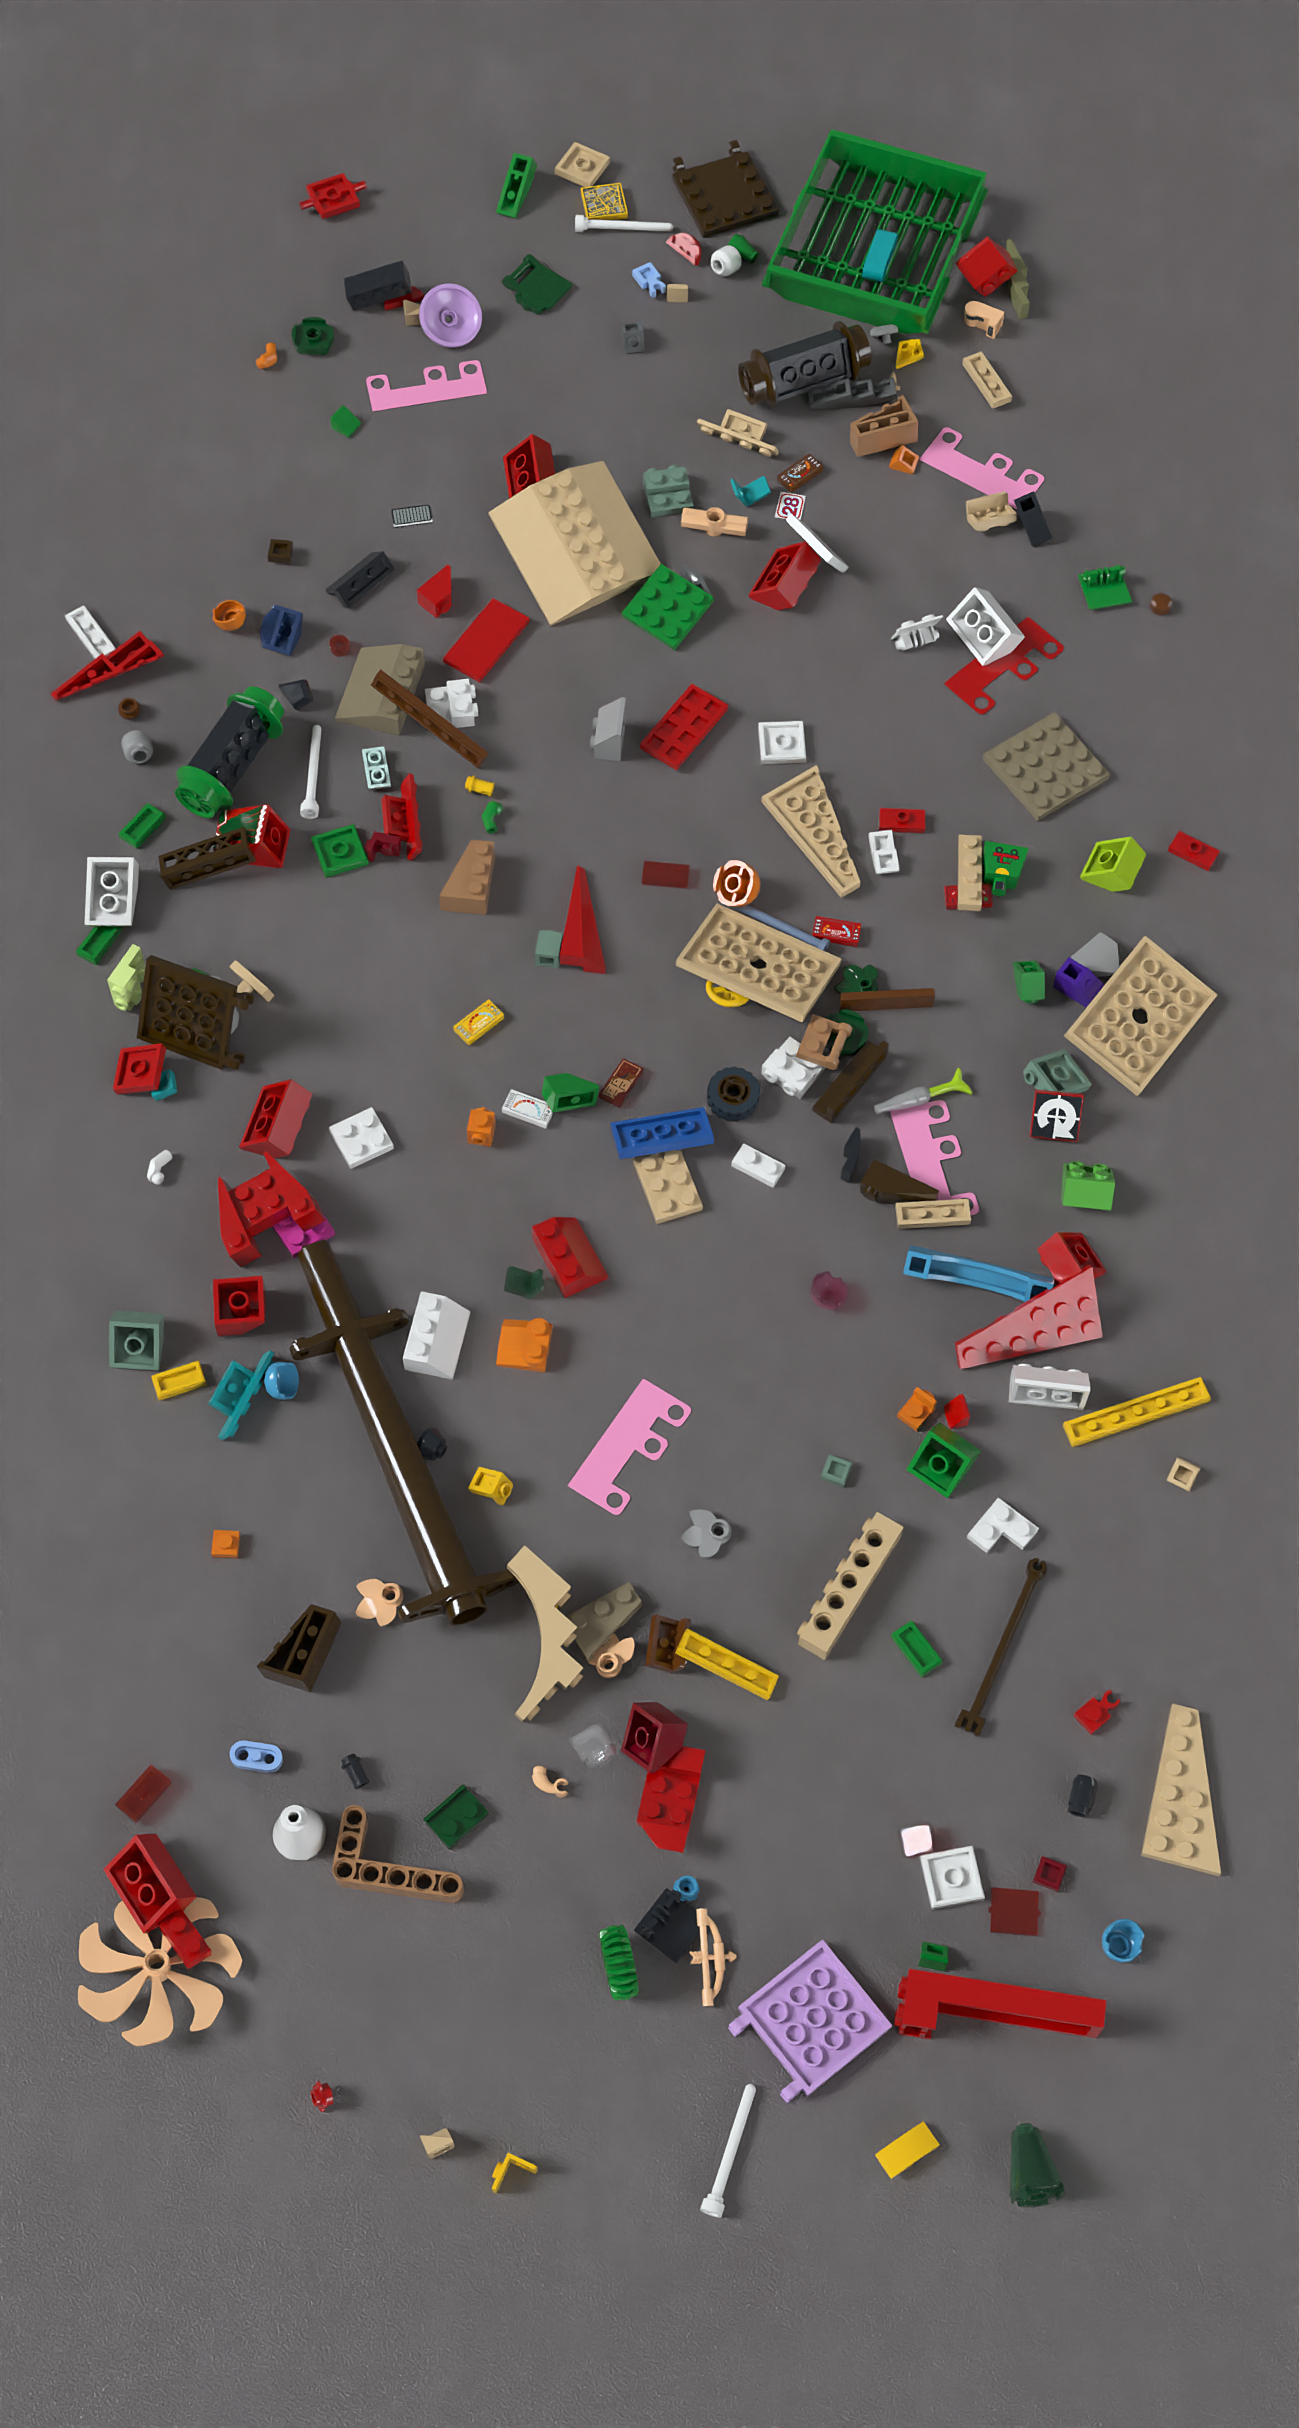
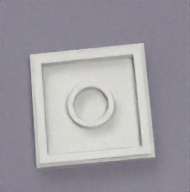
(782, 742)
(952, 1877)

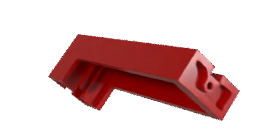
(933, 1993)

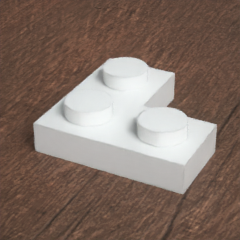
(1000, 1521)

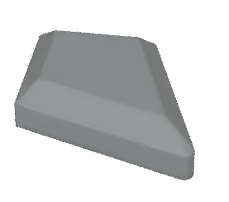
(884, 331)

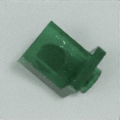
(523, 1282)

